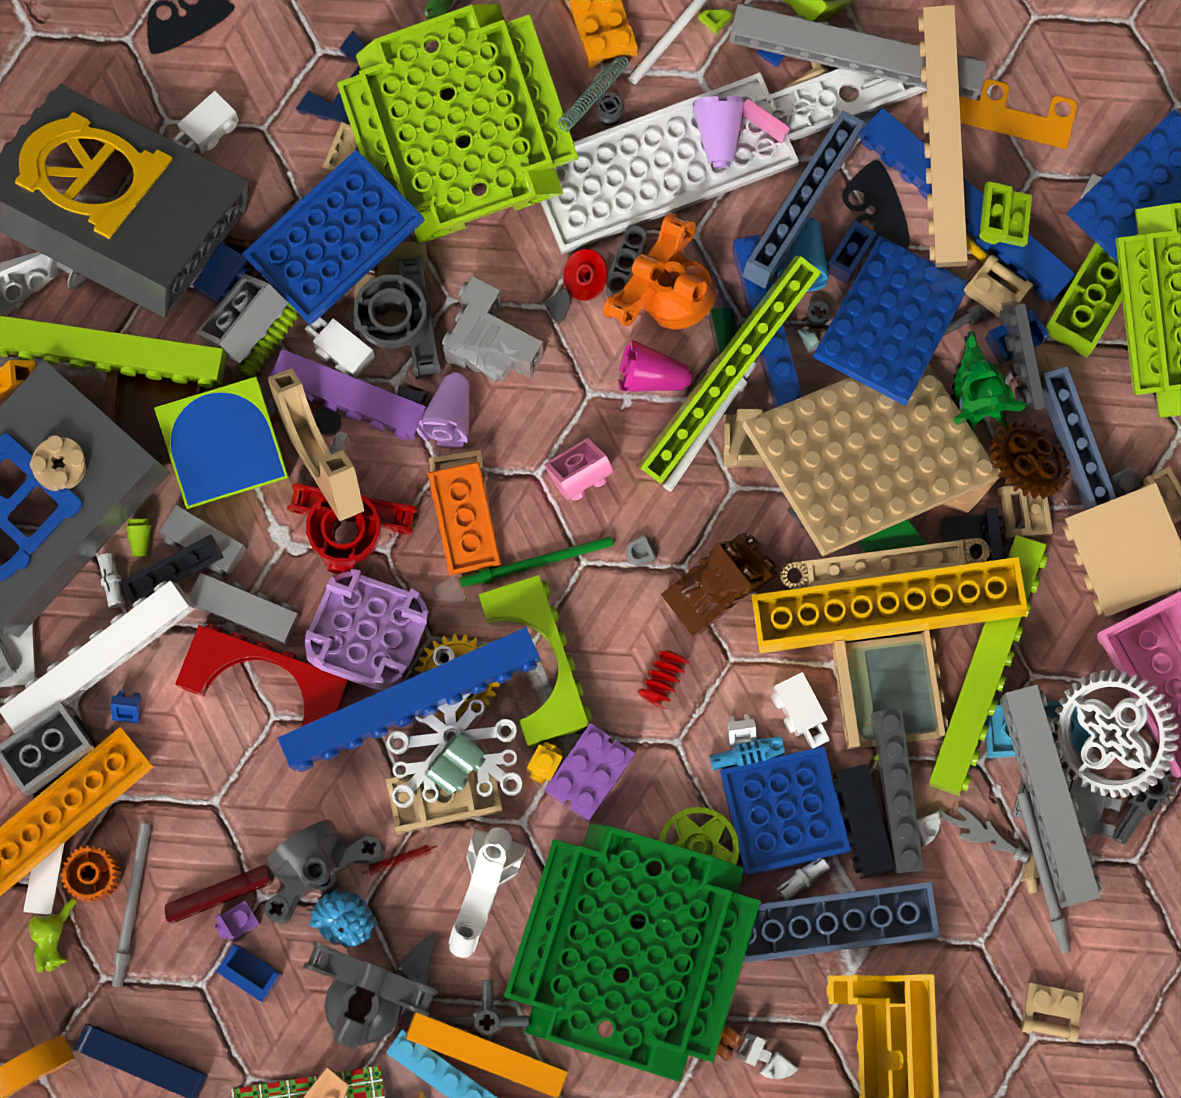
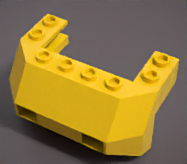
(893, 1033)

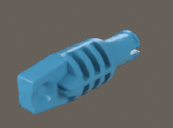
(748, 752)

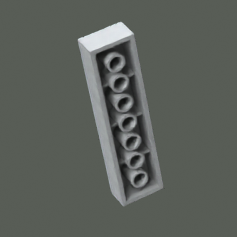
(1049, 796)

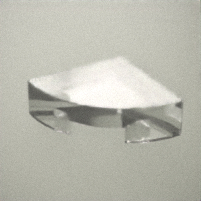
(449, 591)

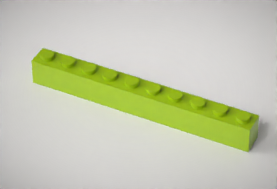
(112, 351)
(728, 368)
(984, 679)

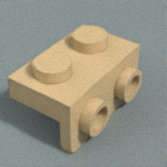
(1169, 490)

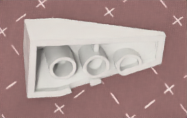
(20, 279)

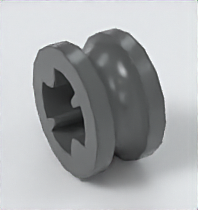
(813, 319)

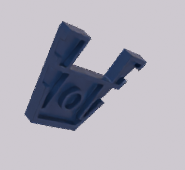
(334, 111)

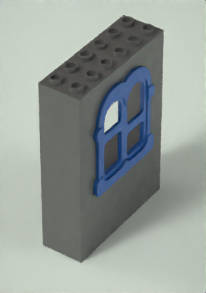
(88, 515)

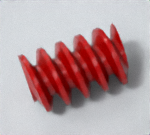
(662, 677)

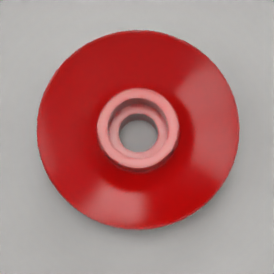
(577, 274)

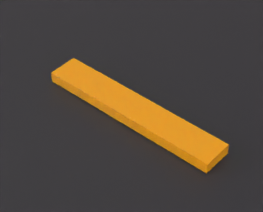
(486, 1055)

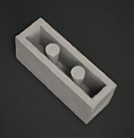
(185, 529)

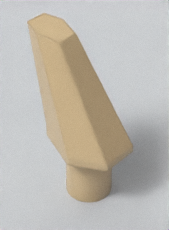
(1030, 874)

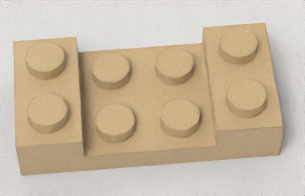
(447, 808)

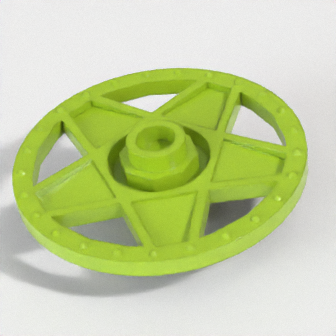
(703, 838)

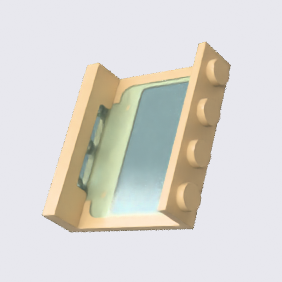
(887, 677)

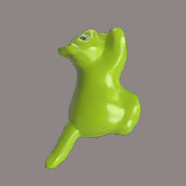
(46, 934)

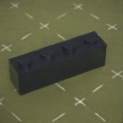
(864, 821)

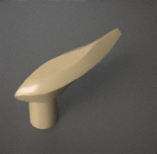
(817, 70)

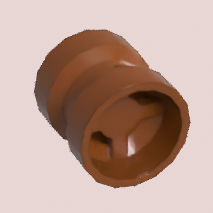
(728, 1042)

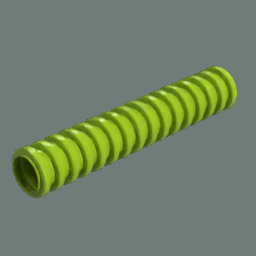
(265, 345)

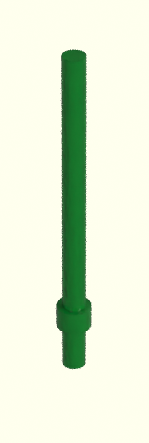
(486, 575)

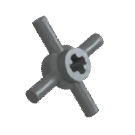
(480, 1013)

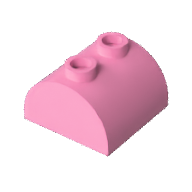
(579, 469)

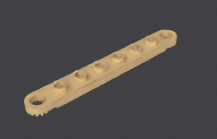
(883, 563)

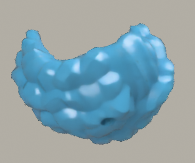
(345, 911)

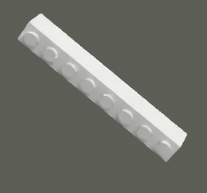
(99, 656)

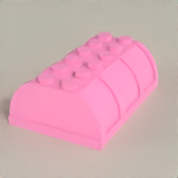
(1151, 648)

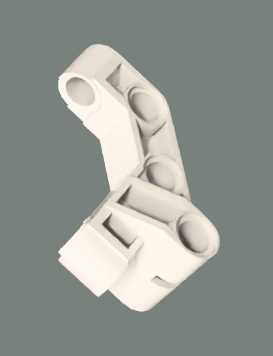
(491, 861)

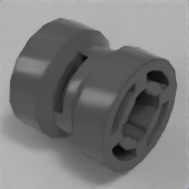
(609, 115)

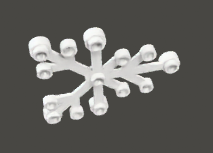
(443, 730)

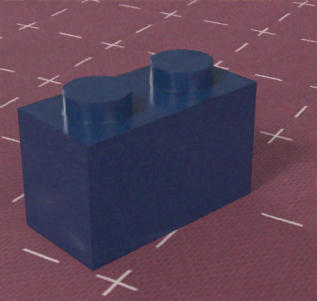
(851, 251)
(221, 273)

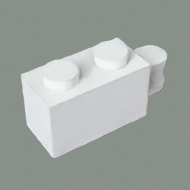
(207, 124)
(340, 347)
(800, 709)

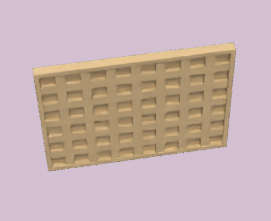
(867, 461)

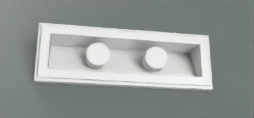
(43, 884)

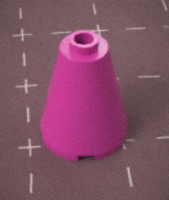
(651, 370)

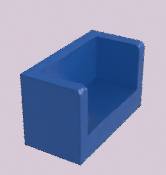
(996, 337)
(249, 973)

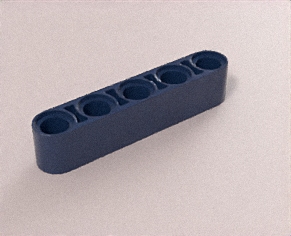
(140, 1062)

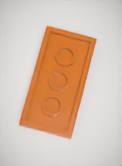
(464, 518)

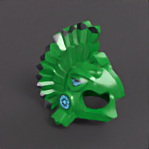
(981, 388)

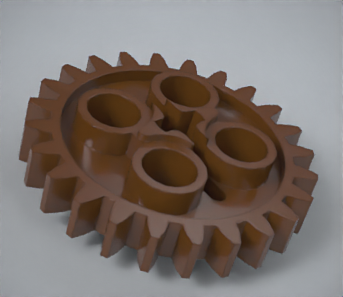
(1029, 460)

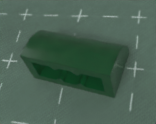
(723, 327)

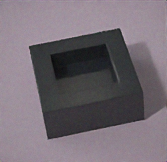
(412, 393)

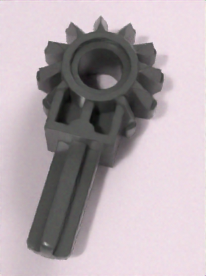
(1143, 804)

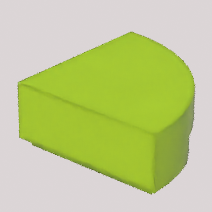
(715, 19)

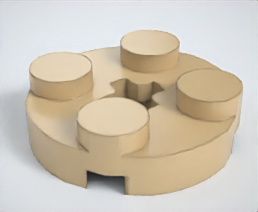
(56, 448)

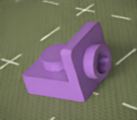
(236, 921)

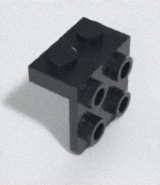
(981, 526)

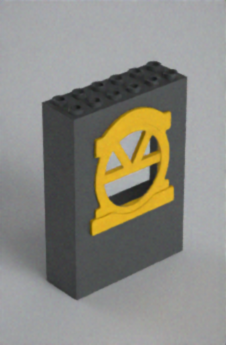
(145, 241)

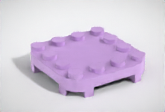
(366, 630)

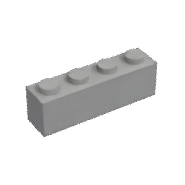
(244, 609)

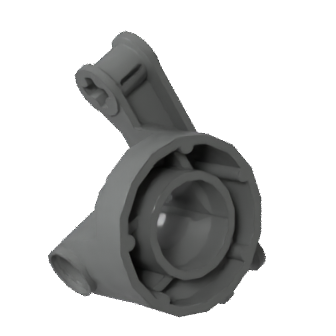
(400, 293)
(308, 862)
(390, 989)

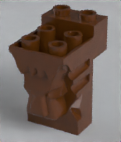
(720, 582)

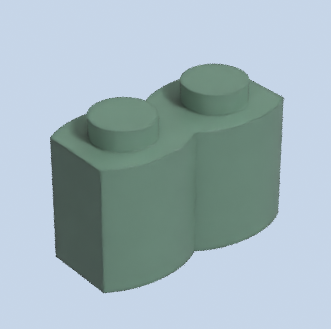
(455, 763)

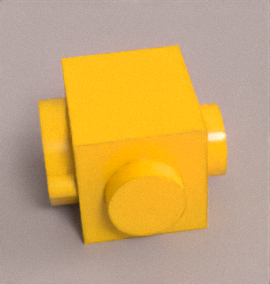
(545, 762)

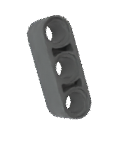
(625, 252)

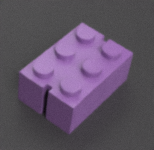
(589, 772)

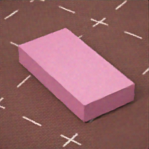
(765, 121)

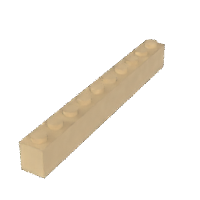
(944, 136)

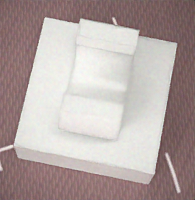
(741, 731)
(752, 1050)

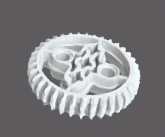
(1127, 733)

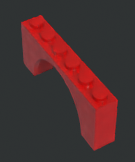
(216, 652)

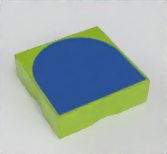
(221, 442)

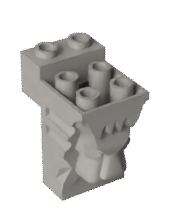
(486, 341)

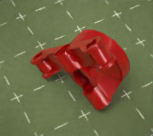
(323, 523)

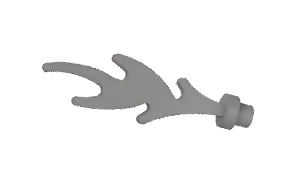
(981, 835)

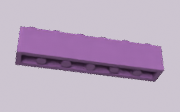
(353, 397)

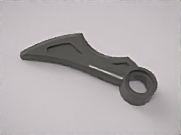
(417, 967)

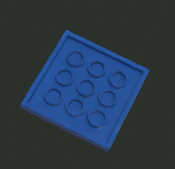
(785, 811)

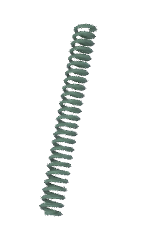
(590, 89)

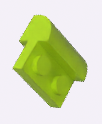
(1005, 215)

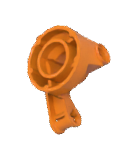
(657, 275)

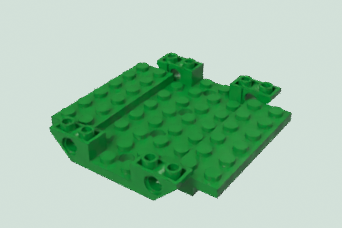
(678, 963)

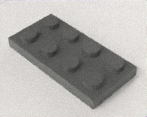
(1023, 355)

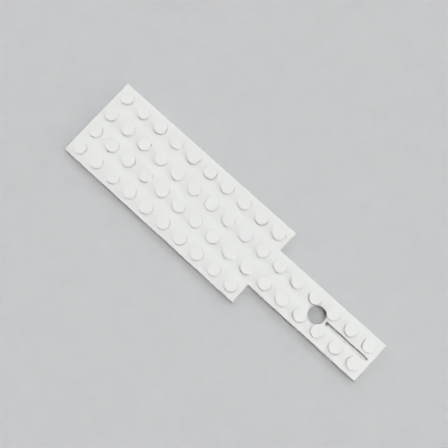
(661, 162)

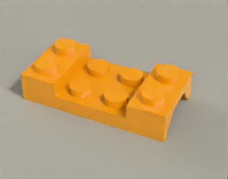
(602, 29)

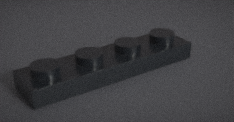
(173, 568)

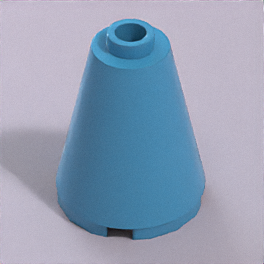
(812, 248)

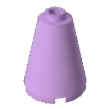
(719, 127)
(448, 413)

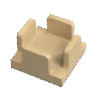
(737, 446)

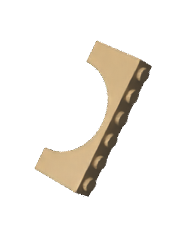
(331, 472)

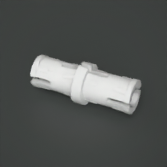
(111, 580)
(803, 878)

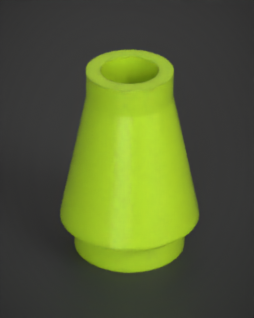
(138, 536)

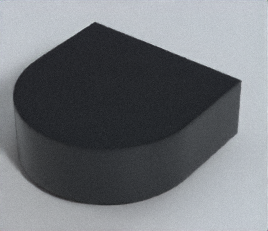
(328, 422)

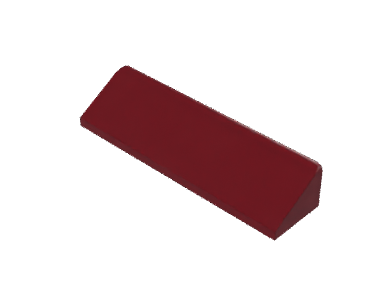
(217, 894)

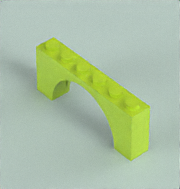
(528, 605)

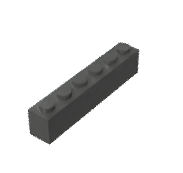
(897, 790)

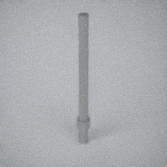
(1057, 923)
(122, 958)

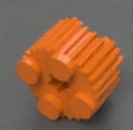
(78, 866)

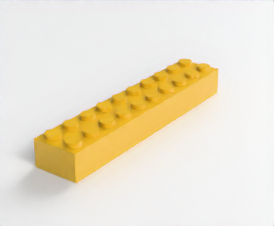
(889, 605)

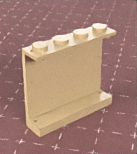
(1127, 550)

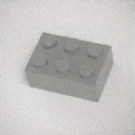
(242, 317)
(44, 749)

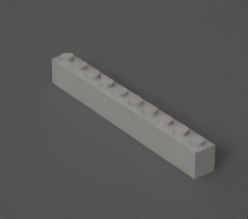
(844, 48)

